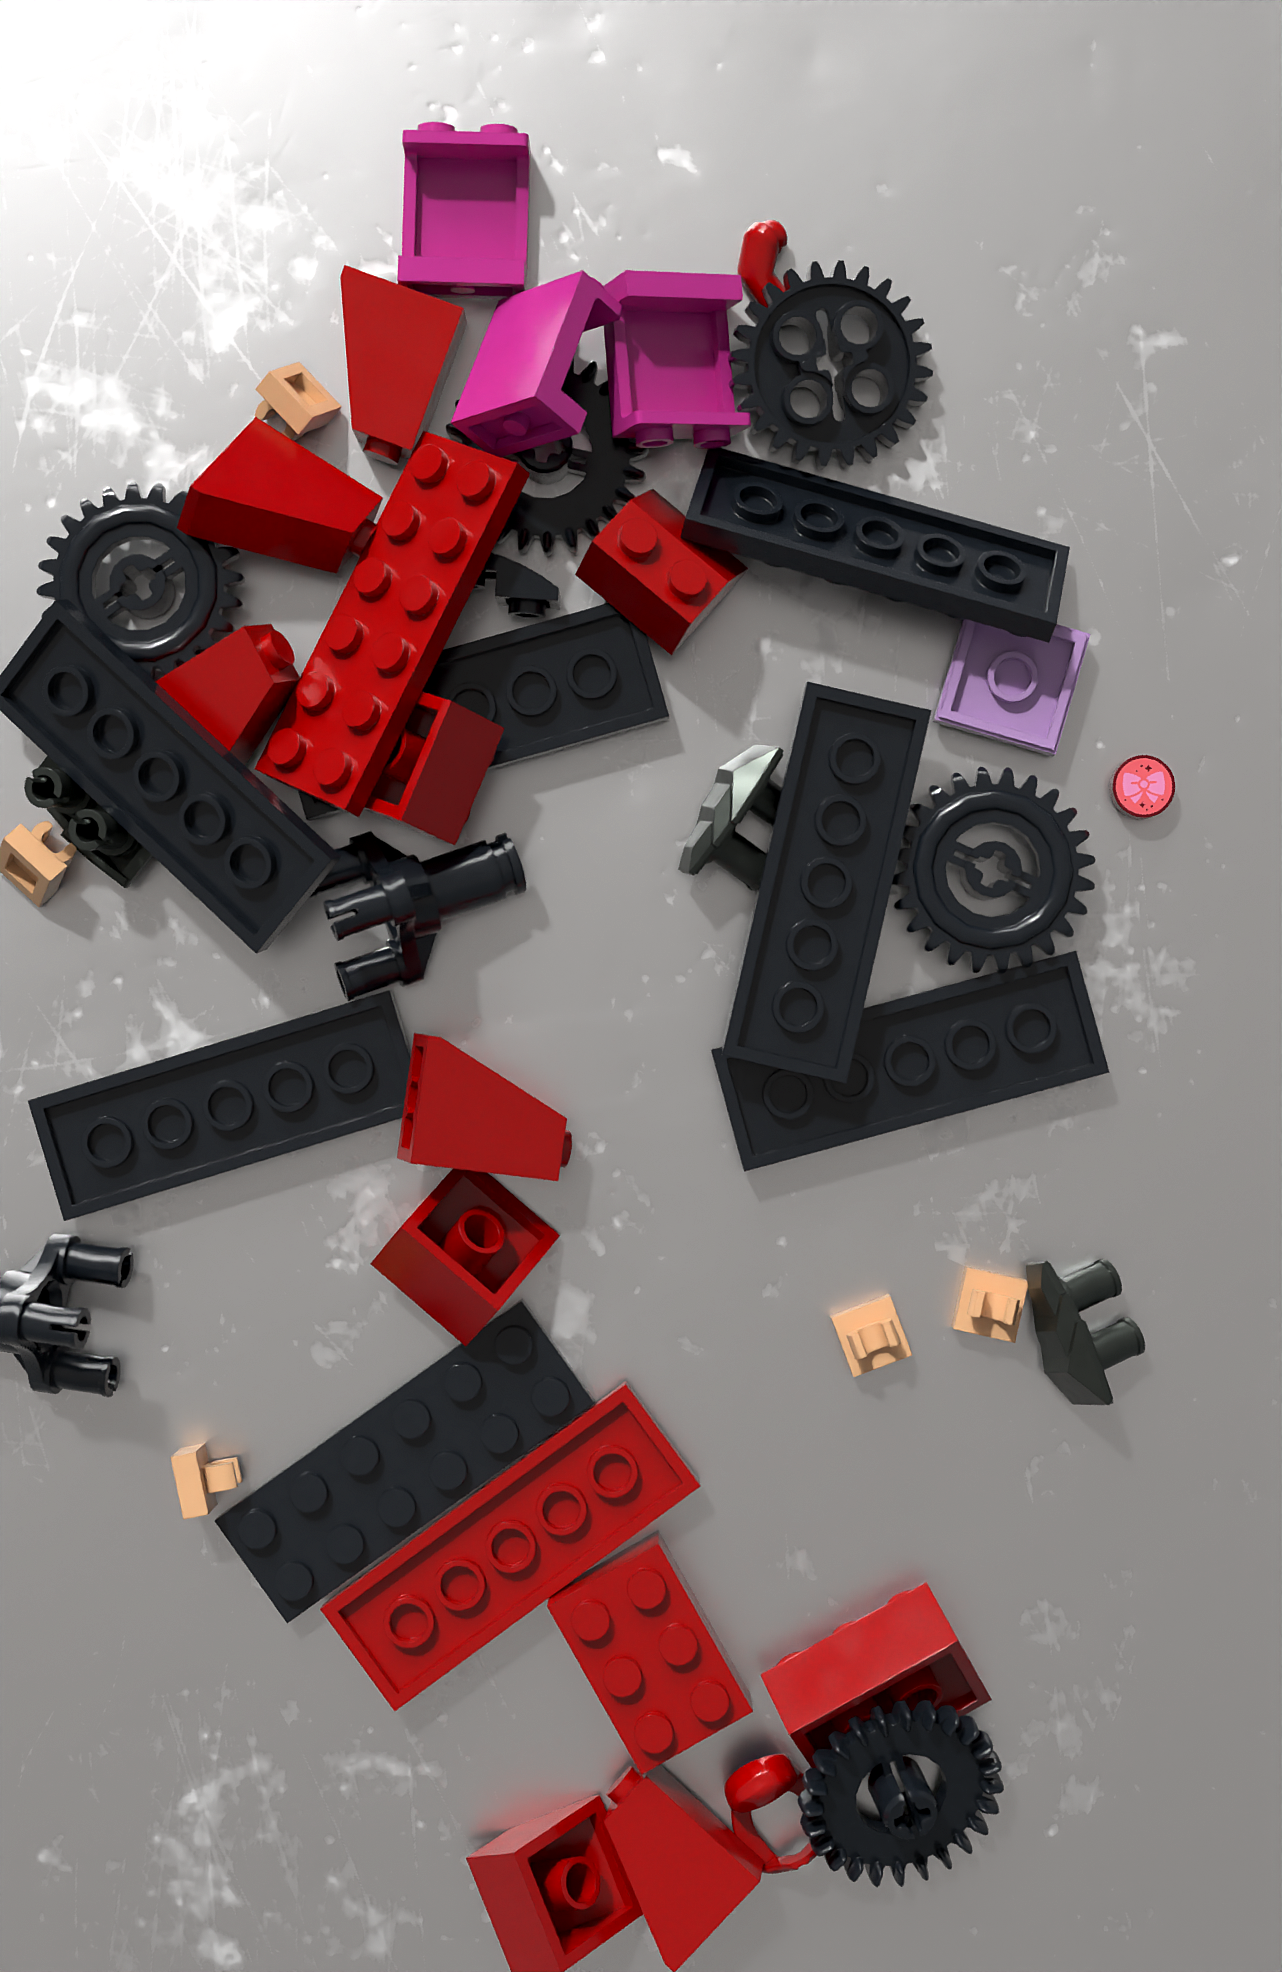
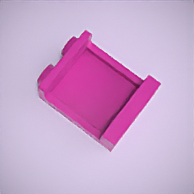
(465, 211)
(672, 359)
(519, 371)

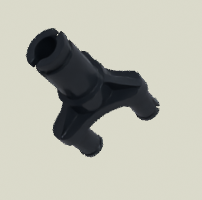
(411, 902)
(36, 1312)

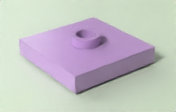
(1012, 685)

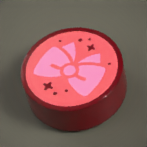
(1142, 787)

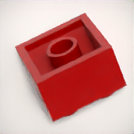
(654, 574)
(436, 768)
(465, 1251)
(554, 1888)

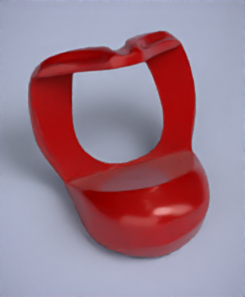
(757, 1786)

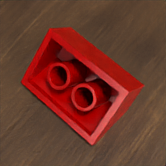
(873, 1662)

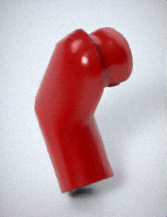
(759, 255)

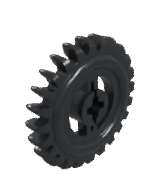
(605, 473)
(153, 520)
(1047, 897)
(932, 1823)

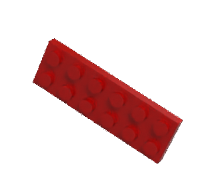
(392, 622)
(510, 1546)

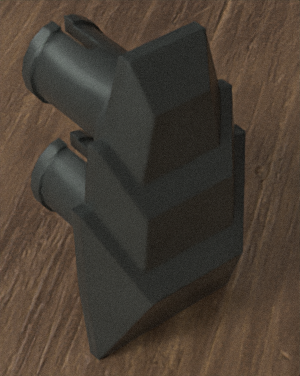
(738, 787)
(86, 823)
(1069, 1352)

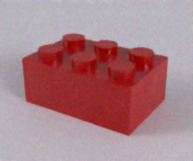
(650, 1652)

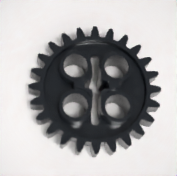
(885, 358)

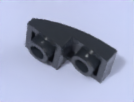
(519, 588)

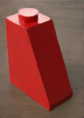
(396, 360)
(280, 502)
(237, 686)
(476, 1119)
(678, 1860)

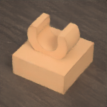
(297, 399)
(31, 864)
(989, 1304)
(871, 1335)
(199, 1479)

